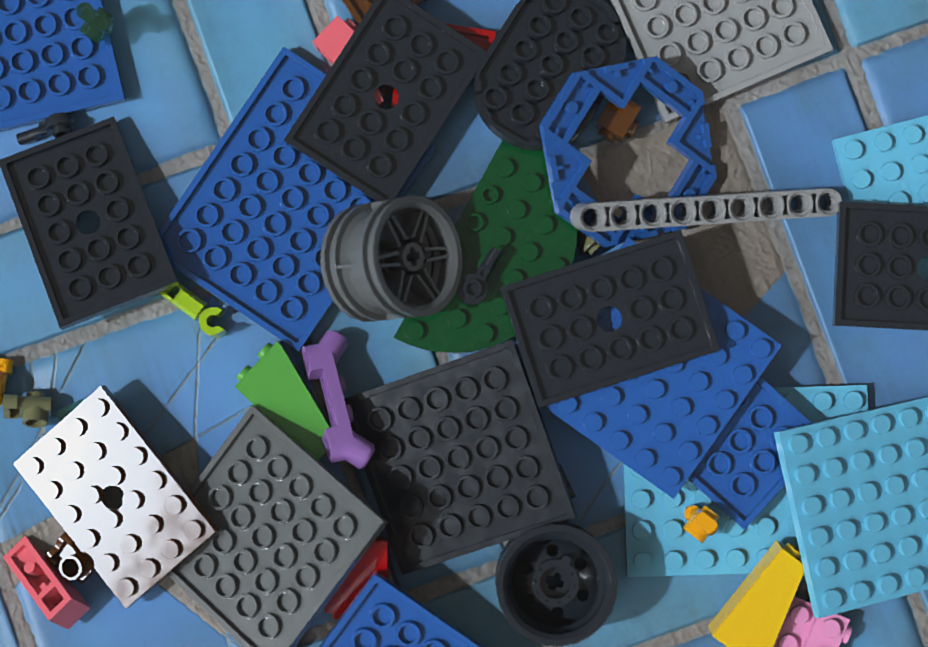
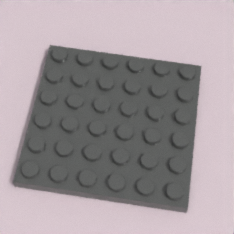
(282, 535)

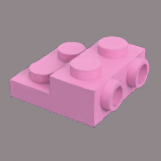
(804, 630)

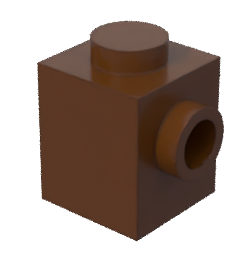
(618, 122)

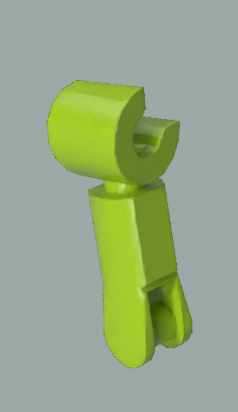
(196, 309)

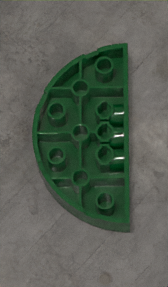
(516, 216)

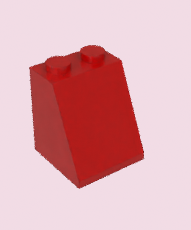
(373, 560)

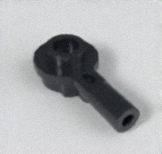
(56, 125)
(473, 287)

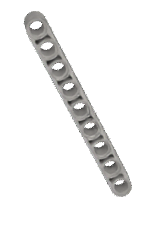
(693, 214)

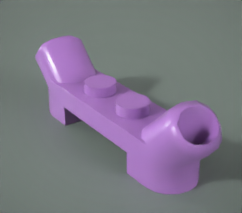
(340, 440)

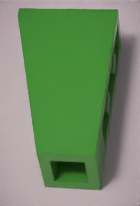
(283, 395)

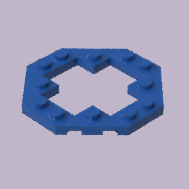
(618, 84)

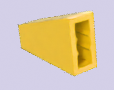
(762, 600)

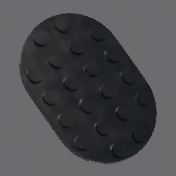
(535, 58)

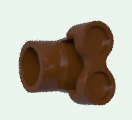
(70, 560)

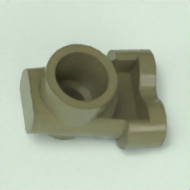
(32, 408)

